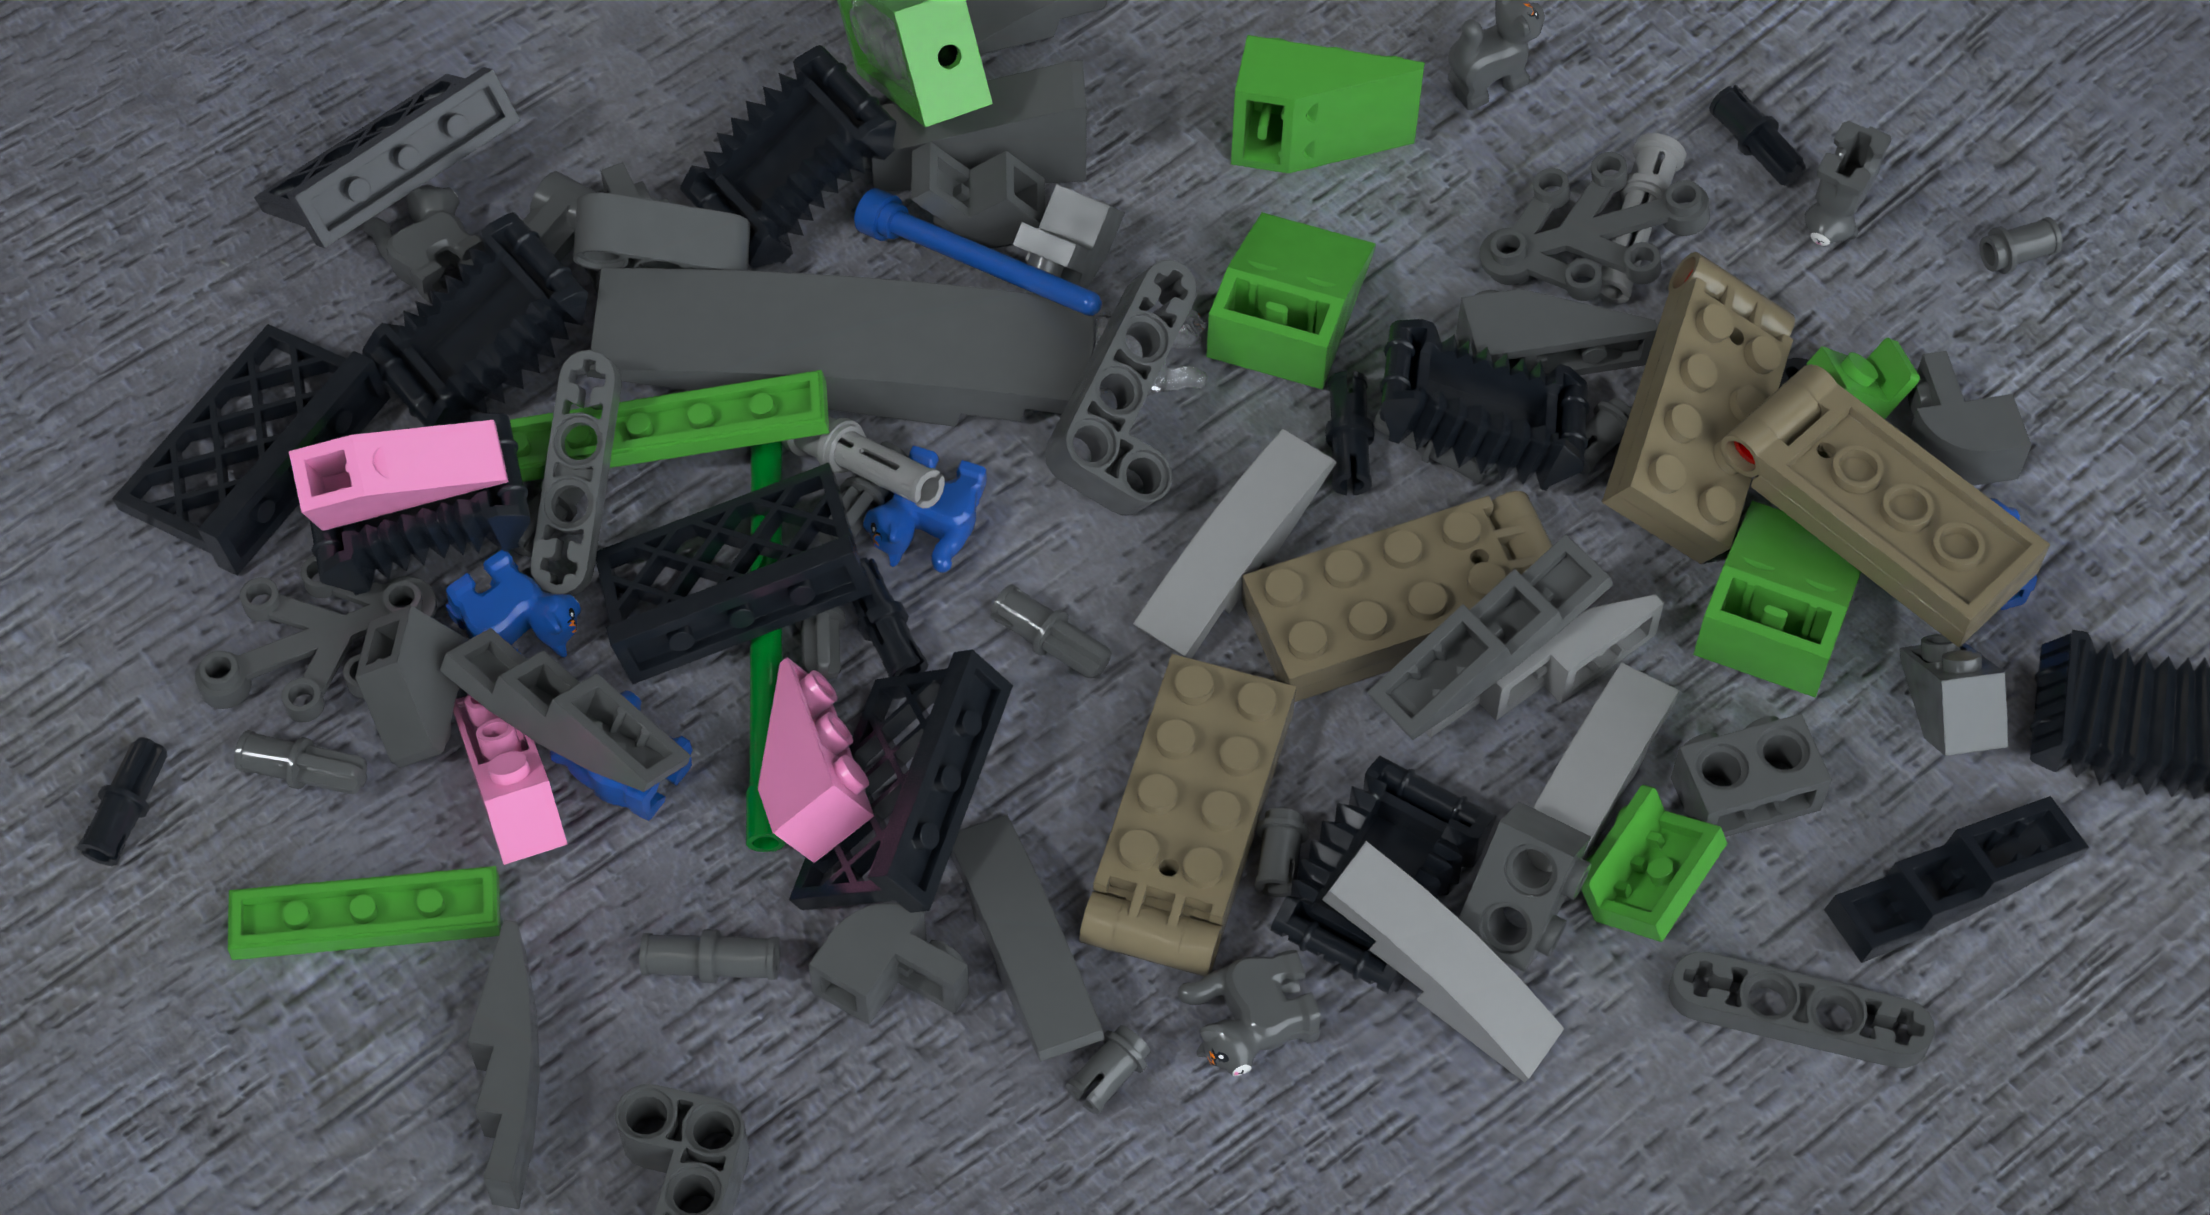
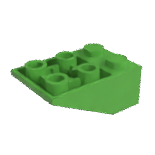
(1320, 105)
(1287, 299)
(1777, 603)

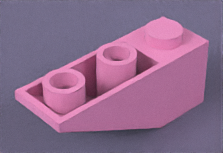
(394, 470)
(807, 769)
(509, 783)

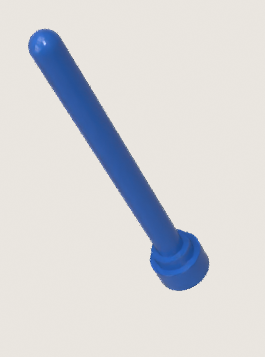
(885, 217)

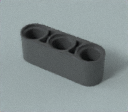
(657, 234)

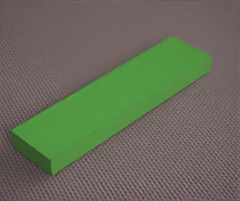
(363, 913)

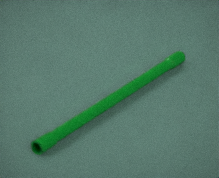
(764, 666)

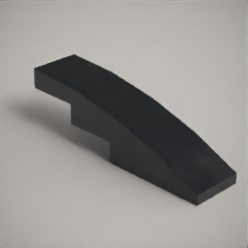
(1956, 879)

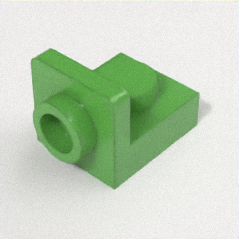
(1875, 381)

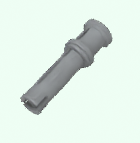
(1647, 176)
(850, 450)

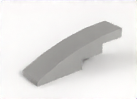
(1234, 541)
(1572, 657)
(1605, 755)
(1446, 960)

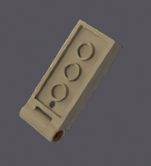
(1707, 370)
(1884, 504)
(1380, 595)
(1188, 816)

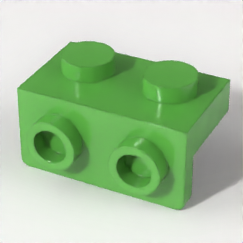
(1649, 866)

